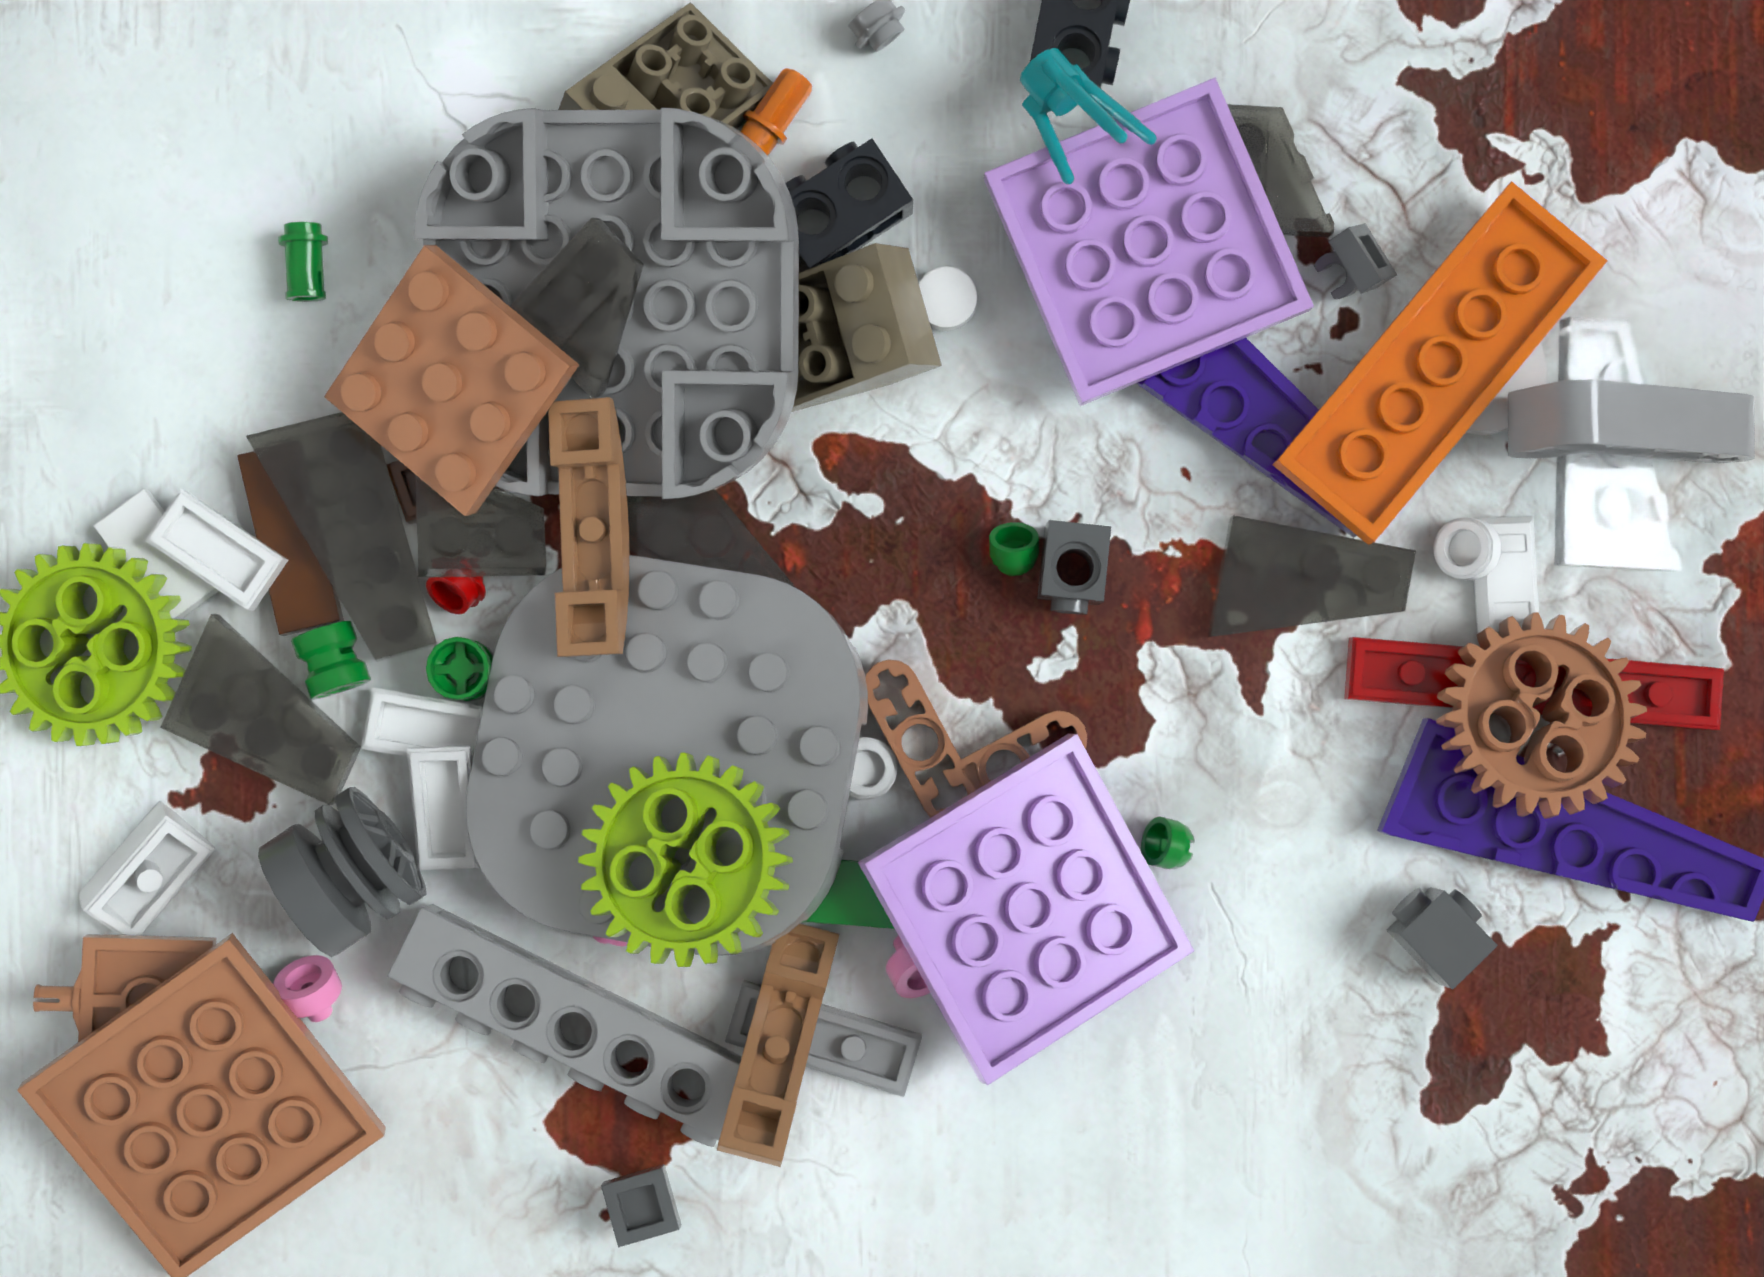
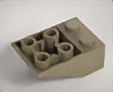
(675, 66)
(861, 325)

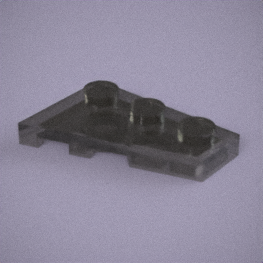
(1303, 577)
(257, 717)

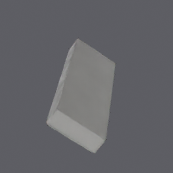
(844, 1044)

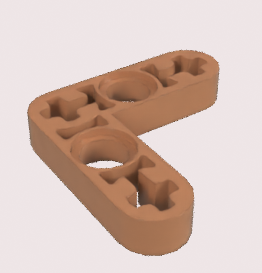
(967, 771)

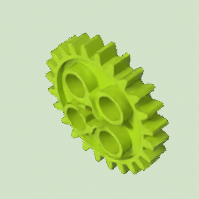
(122, 687)
(637, 829)

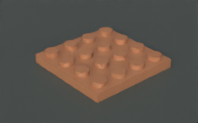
(203, 1108)

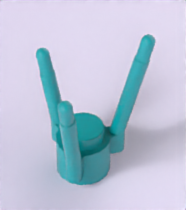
(1059, 88)

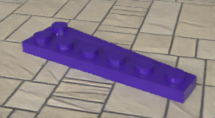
(1243, 406)
(1603, 845)

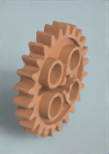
(1590, 743)

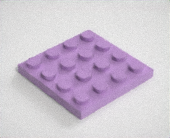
(1150, 244)
(1027, 907)

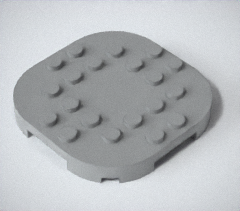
(716, 311)
(704, 670)

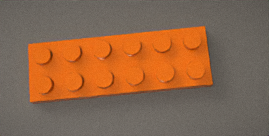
(1440, 363)

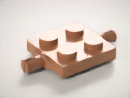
(117, 974)

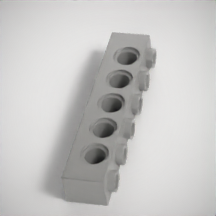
(426, 978)

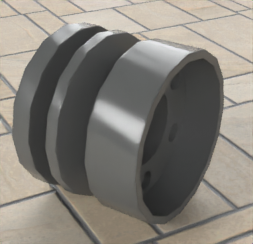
(331, 878)

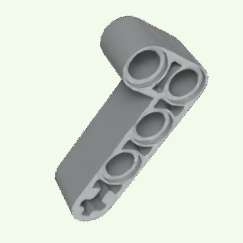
(1630, 421)

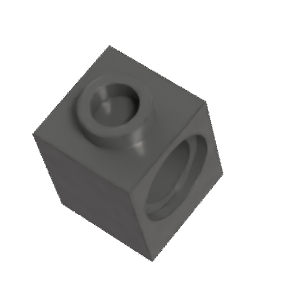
(1083, 539)

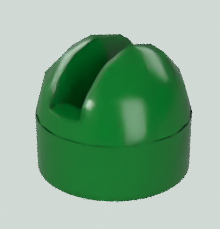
(1014, 548)
(1166, 843)

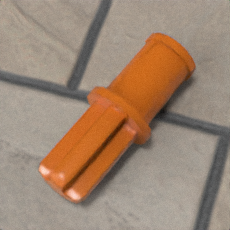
(777, 110)

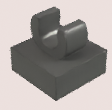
(1361, 258)
(641, 1205)

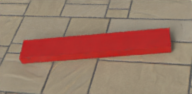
(1415, 675)

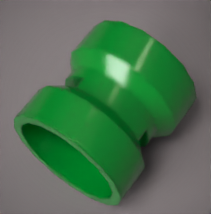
(331, 659)
(450, 668)

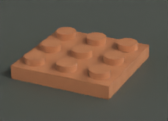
(450, 380)

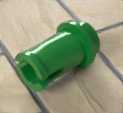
(304, 261)

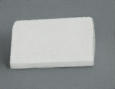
(145, 872)

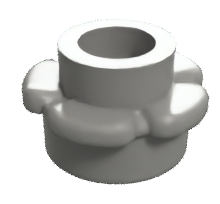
(877, 24)

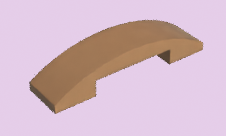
(593, 527)
(778, 1045)

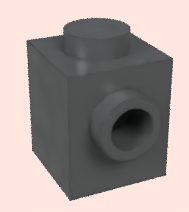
(1441, 934)

